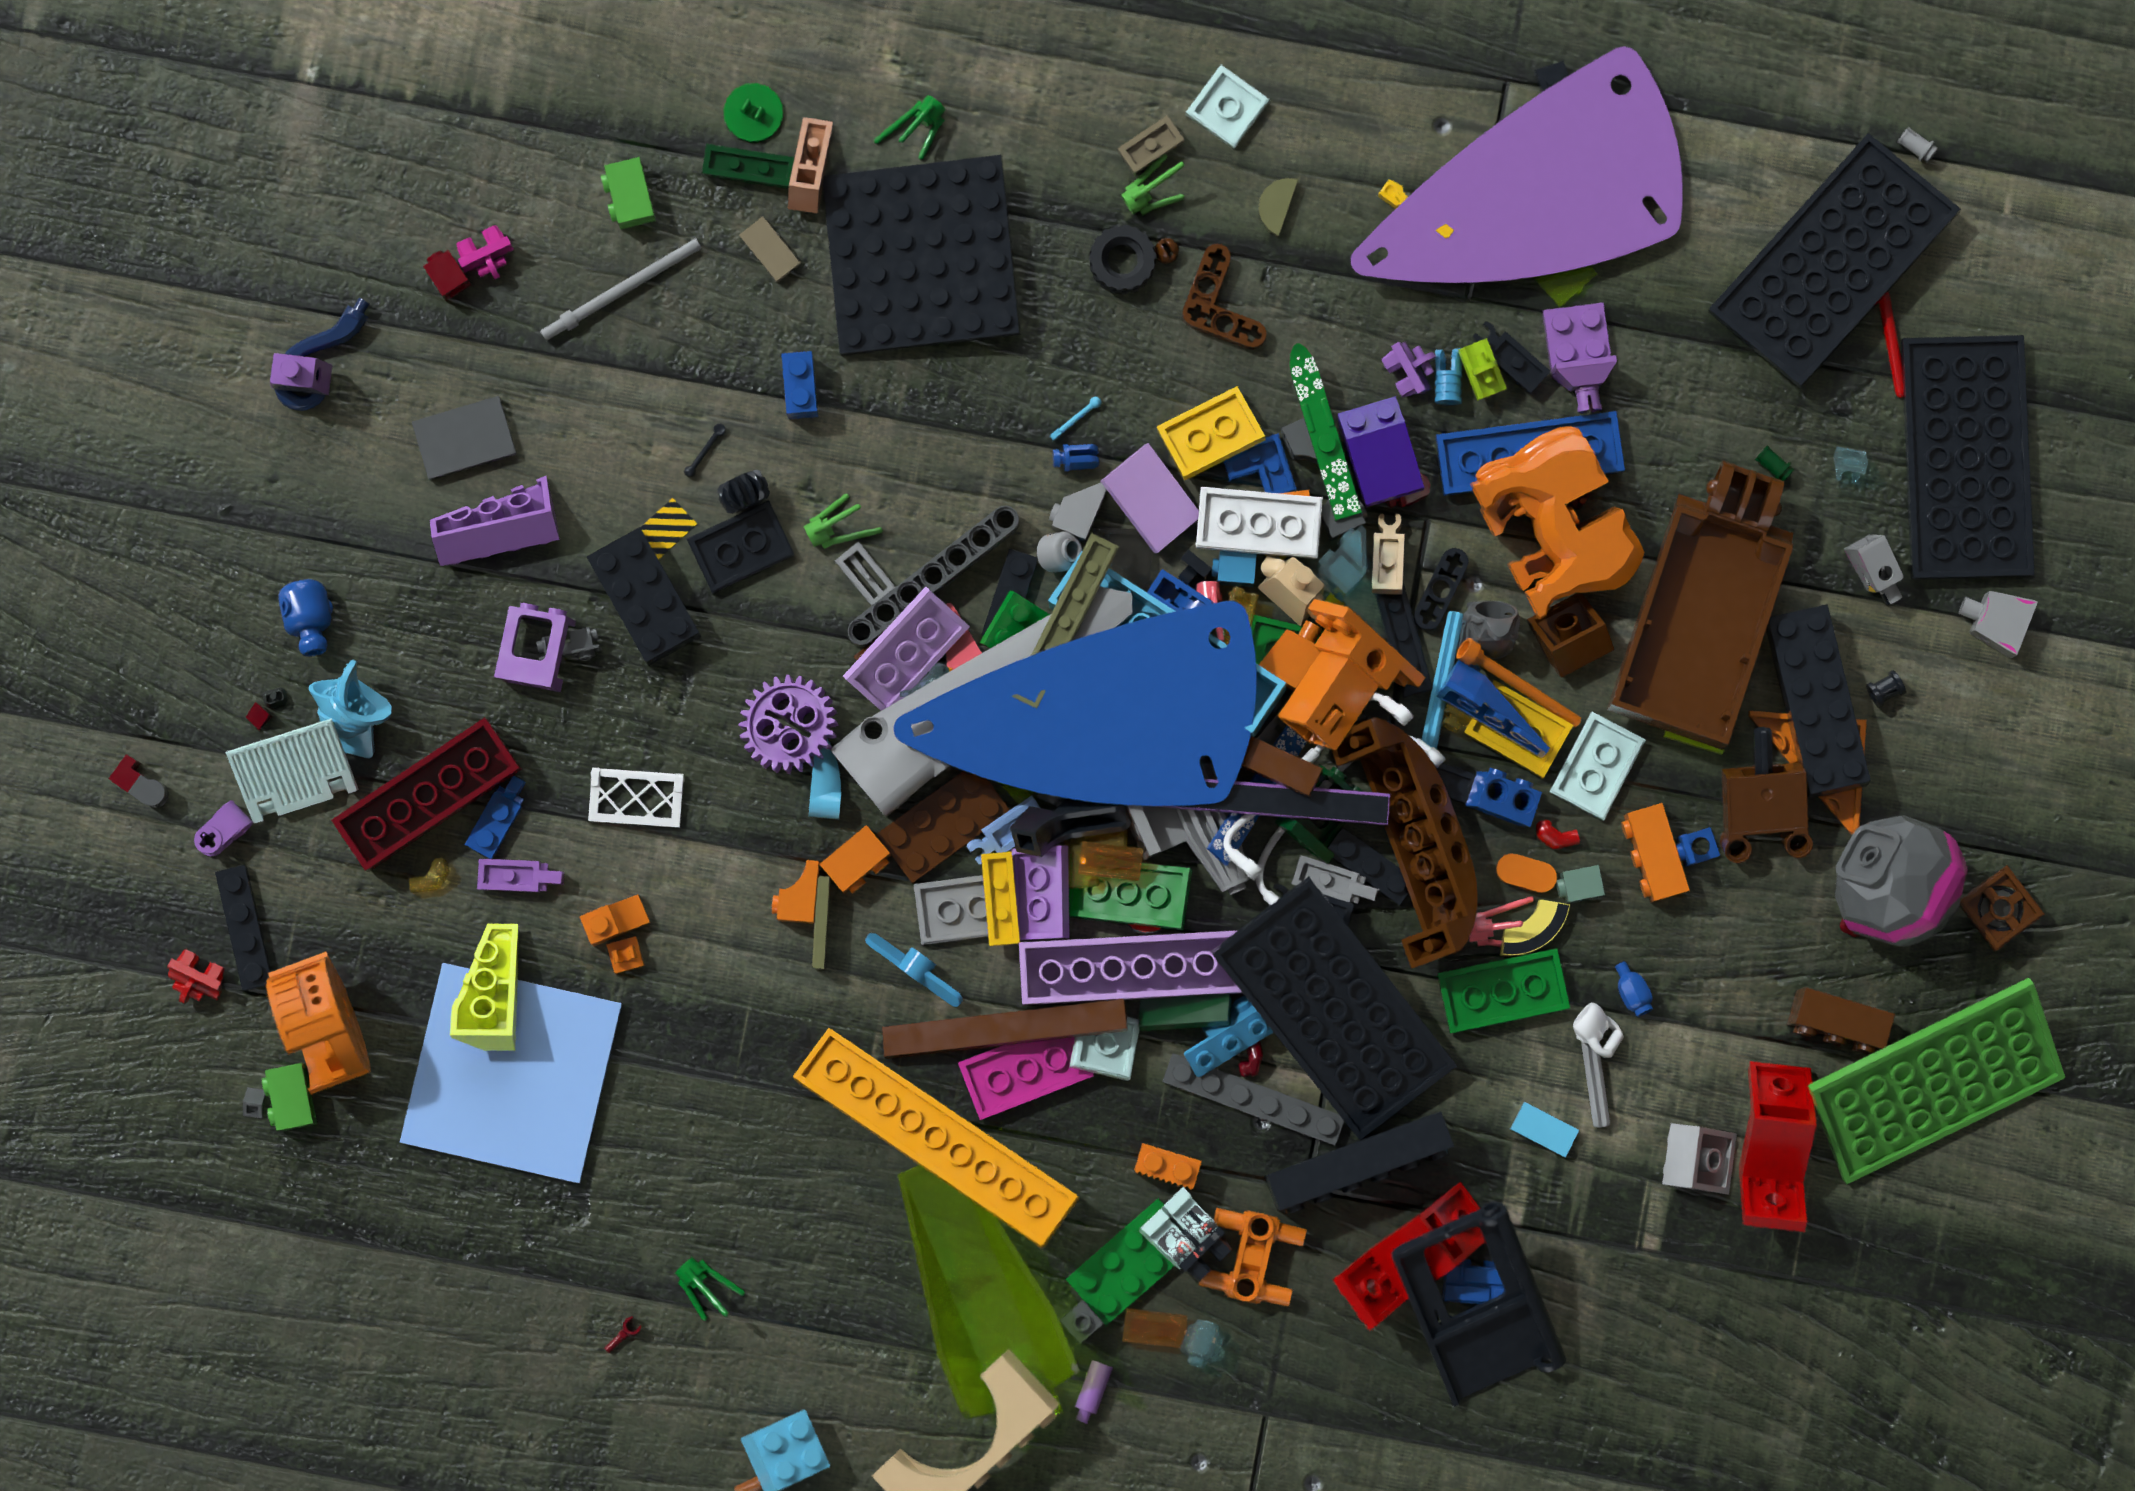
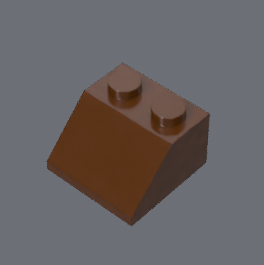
(1571, 634)

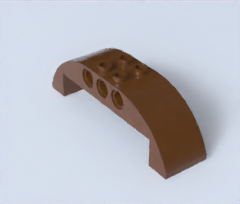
(1421, 834)

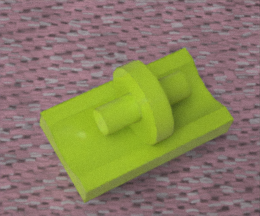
(1482, 369)

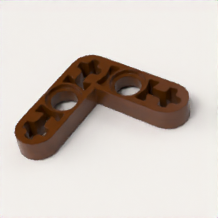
(1207, 301)

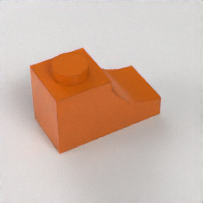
(799, 900)
(614, 920)

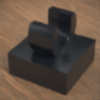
(1194, 567)

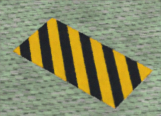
(667, 527)

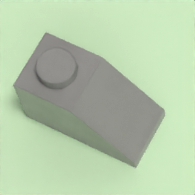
(1078, 511)

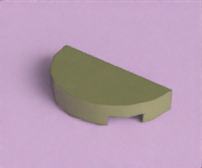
(1275, 204)

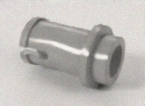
(1917, 145)

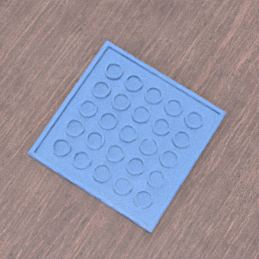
(517, 1106)

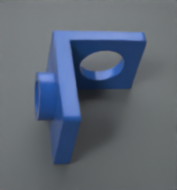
(1685, 850)

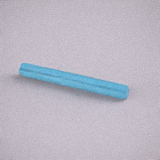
(1444, 666)

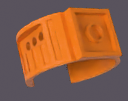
(319, 1020)

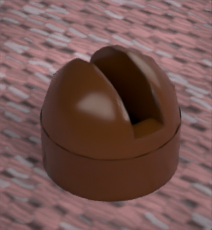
(1161, 253)

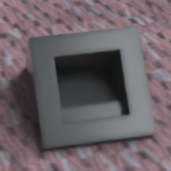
(253, 1103)

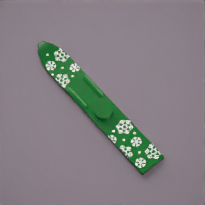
(1323, 433)

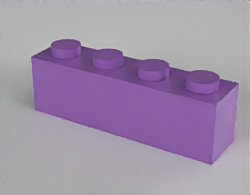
(496, 525)

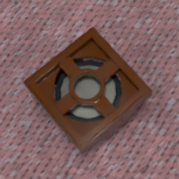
(1999, 909)

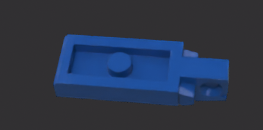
(497, 819)

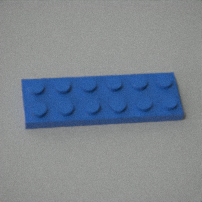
(1466, 451)

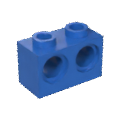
(1502, 803)

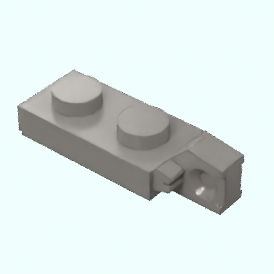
(1334, 880)

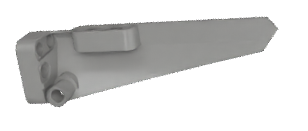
(893, 770)

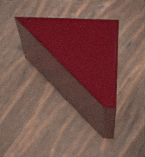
(258, 716)

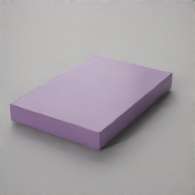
(1151, 498)

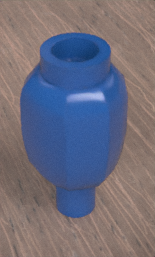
(1634, 990)

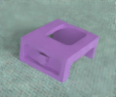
(528, 671)

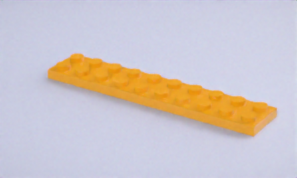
(936, 1138)

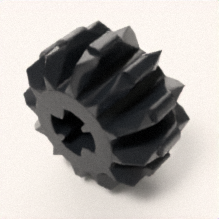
(743, 491)

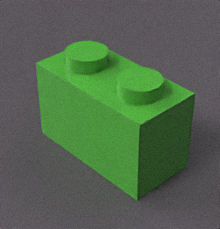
(629, 193)
(289, 1097)

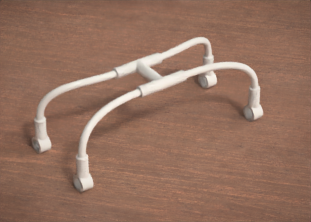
(1256, 870)

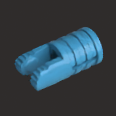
(1448, 382)

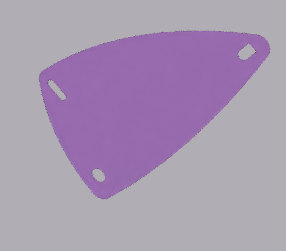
(1543, 187)

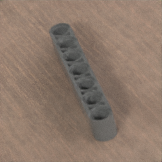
(942, 564)

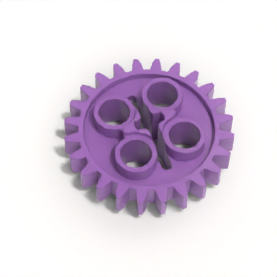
(802, 700)

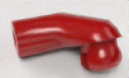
(1555, 839)

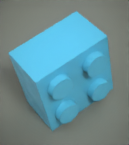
(785, 1452)

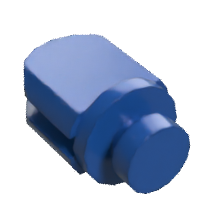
(1076, 457)

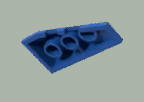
(1481, 700)

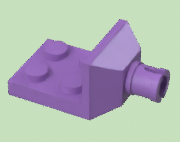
(1579, 351)

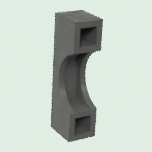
(1300, 448)

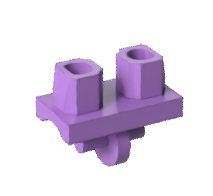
(1402, 357)

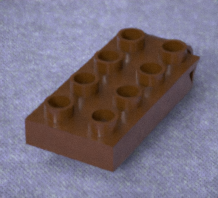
(1706, 609)

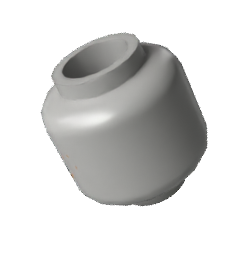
(1058, 551)

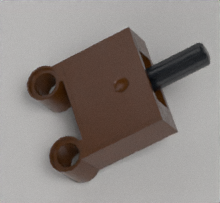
(1764, 801)

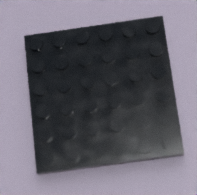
(921, 255)

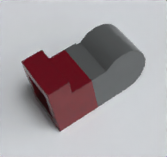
(143, 789)

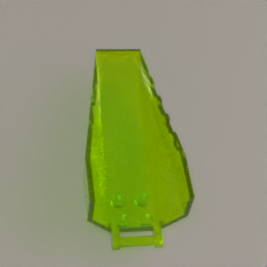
(979, 1294)

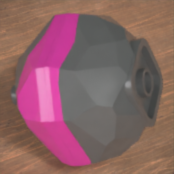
(1899, 880)

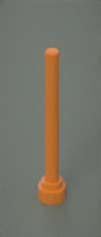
(1471, 653)

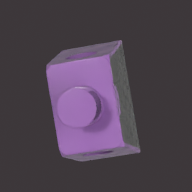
(299, 374)

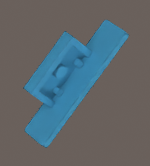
(1227, 1041)

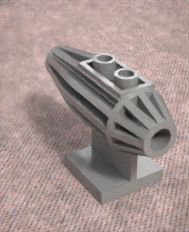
(1163, 828)

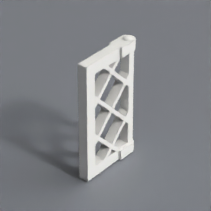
(622, 776)

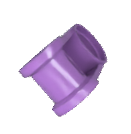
(227, 825)

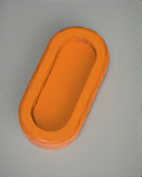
(1526, 873)

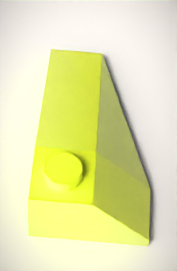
(487, 1001)

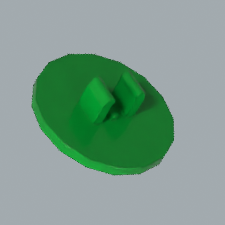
(753, 112)

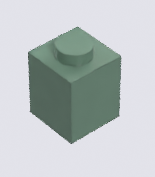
(1580, 884)

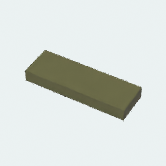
(821, 923)

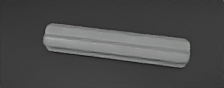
(1596, 1087)

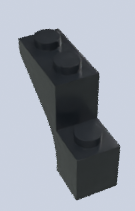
(1042, 828)

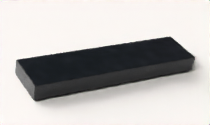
(1403, 636)

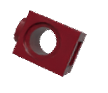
(446, 274)

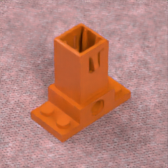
(1343, 676)

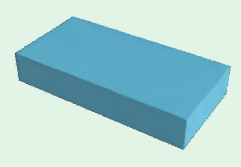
(1544, 1129)

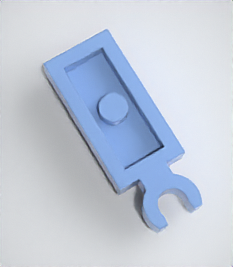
(998, 833)

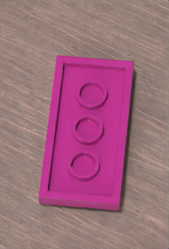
(1019, 1074)

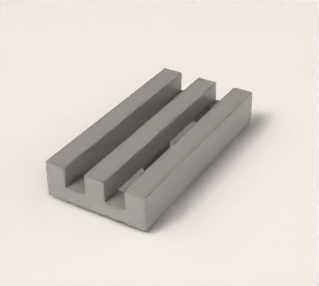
(849, 555)

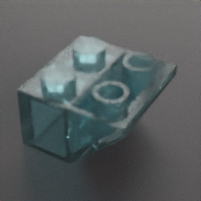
(1346, 566)

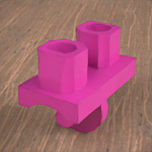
(472, 258)

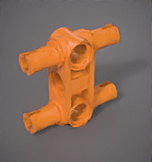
(1253, 1257)

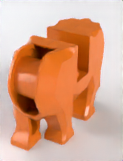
(1539, 483)

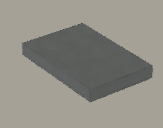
(464, 438)

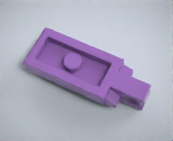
(516, 875)

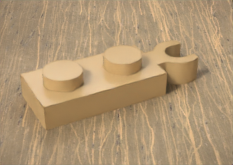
(1388, 558)

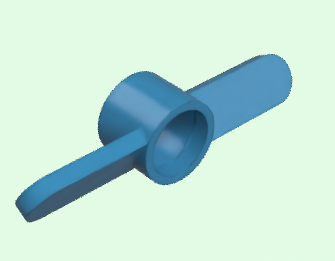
(915, 966)

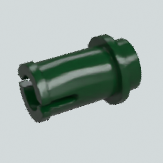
(1774, 464)

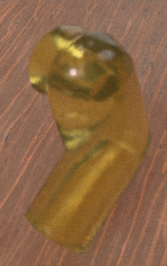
(434, 878)

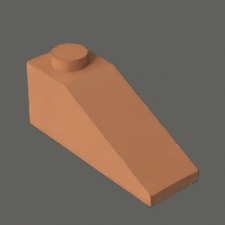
(809, 165)

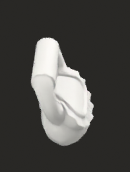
(1591, 1026)

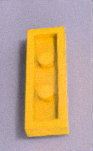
(1000, 898)

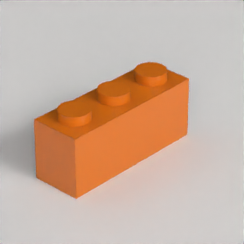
(1655, 853)

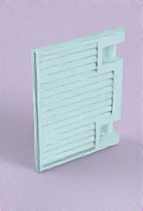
(292, 770)

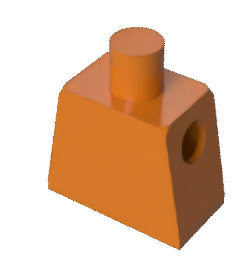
(1293, 655)

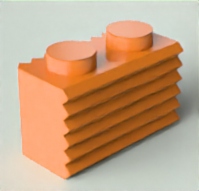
(1167, 1166)

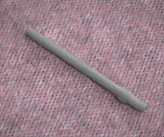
(570, 320)

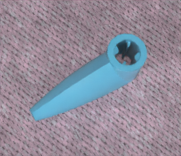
(825, 787)

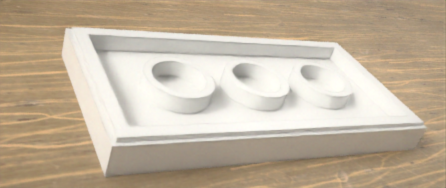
(1259, 522)

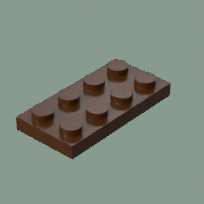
(942, 824)

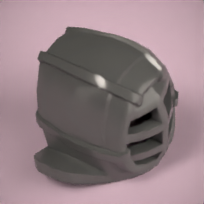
(1491, 627)

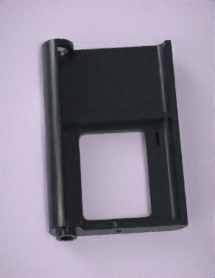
(1493, 1336)

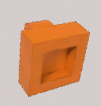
(625, 955)

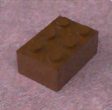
(1840, 1021)

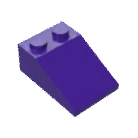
(1380, 451)

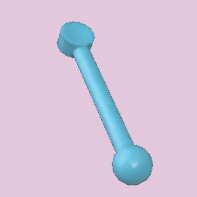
(1095, 402)

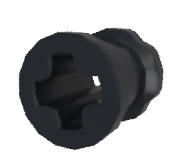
(1886, 688)

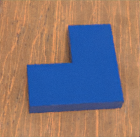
(1267, 460)

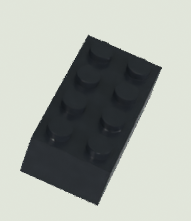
(644, 596)

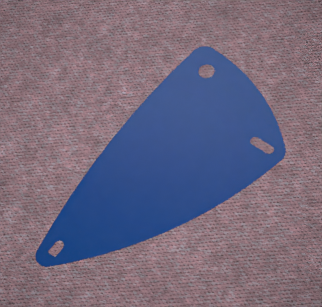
(1117, 716)

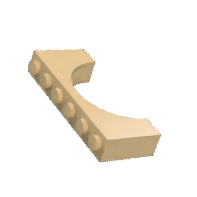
(1020, 1407)

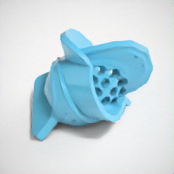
(352, 708)

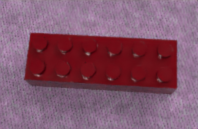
(426, 794)

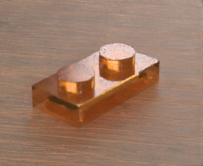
(1110, 861)
(1154, 1328)

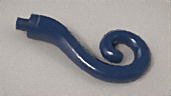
(344, 330)

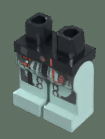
(1195, 1238)

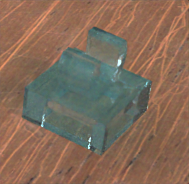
(1850, 460)

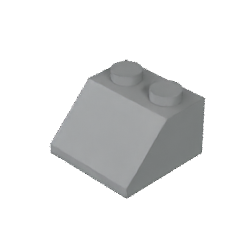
(1699, 1158)

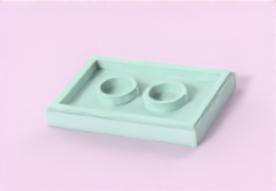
(1597, 766)

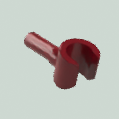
(622, 1335)

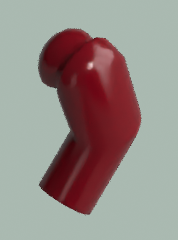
(1252, 1066)

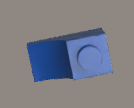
(1176, 593)

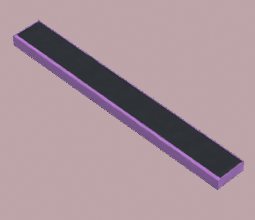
(1284, 802)

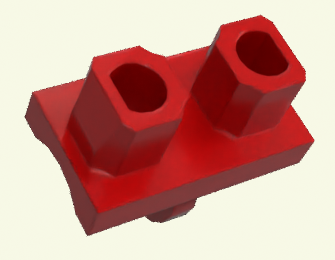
(192, 982)

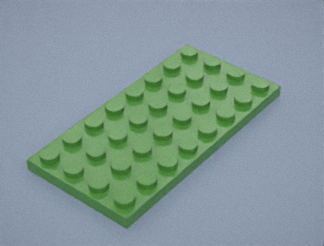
(1937, 1081)

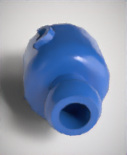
(306, 614)

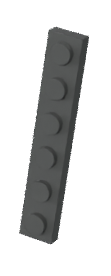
(1255, 1100)

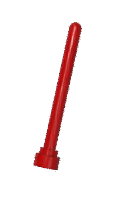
(1892, 344)

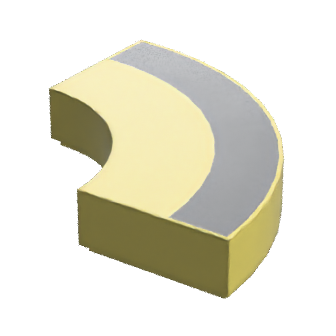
(1536, 930)

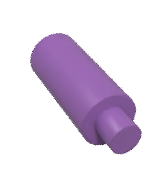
(1092, 1390)

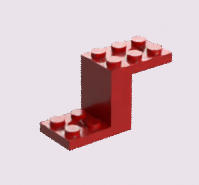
(1777, 1146)
(1378, 1271)

